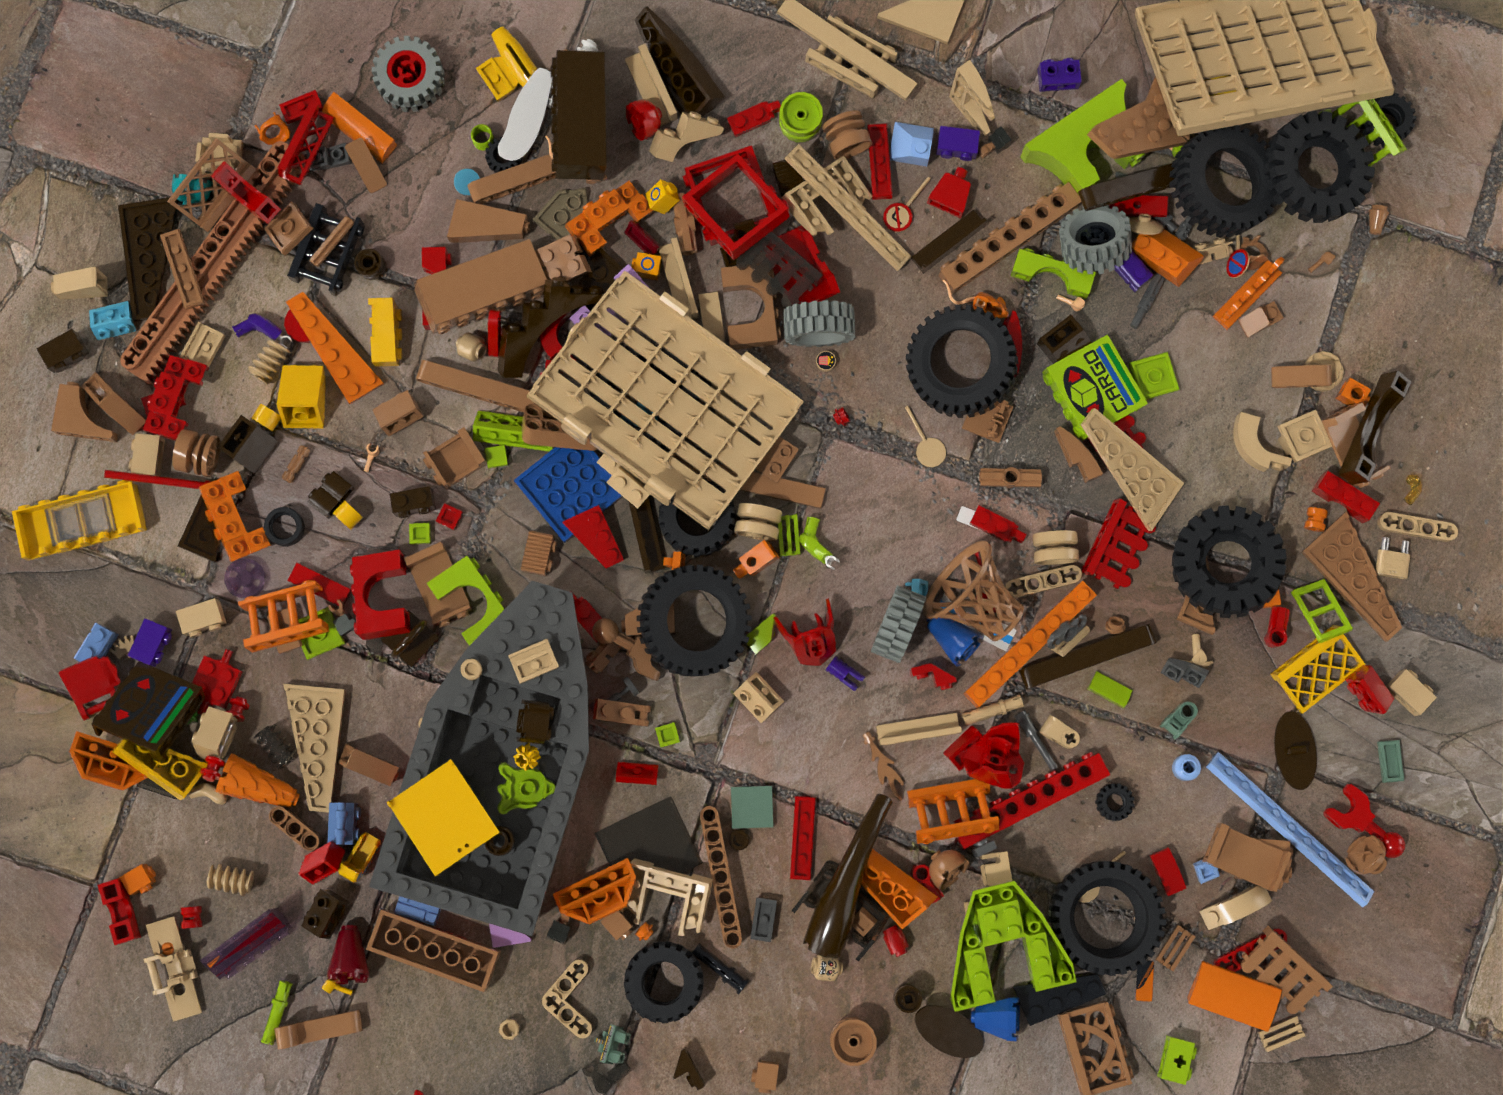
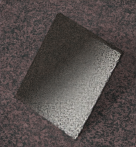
(652, 836)

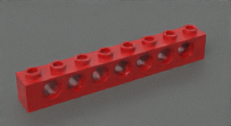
(1097, 772)

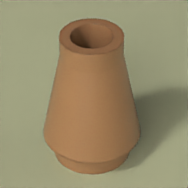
(1377, 218)

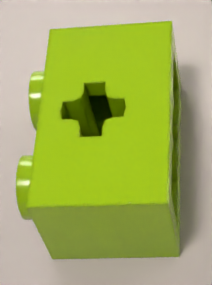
(1174, 1049)

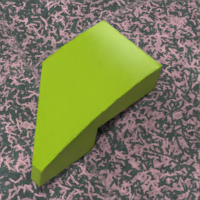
(762, 635)

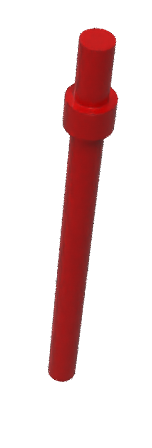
(154, 479)

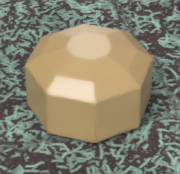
(509, 1029)

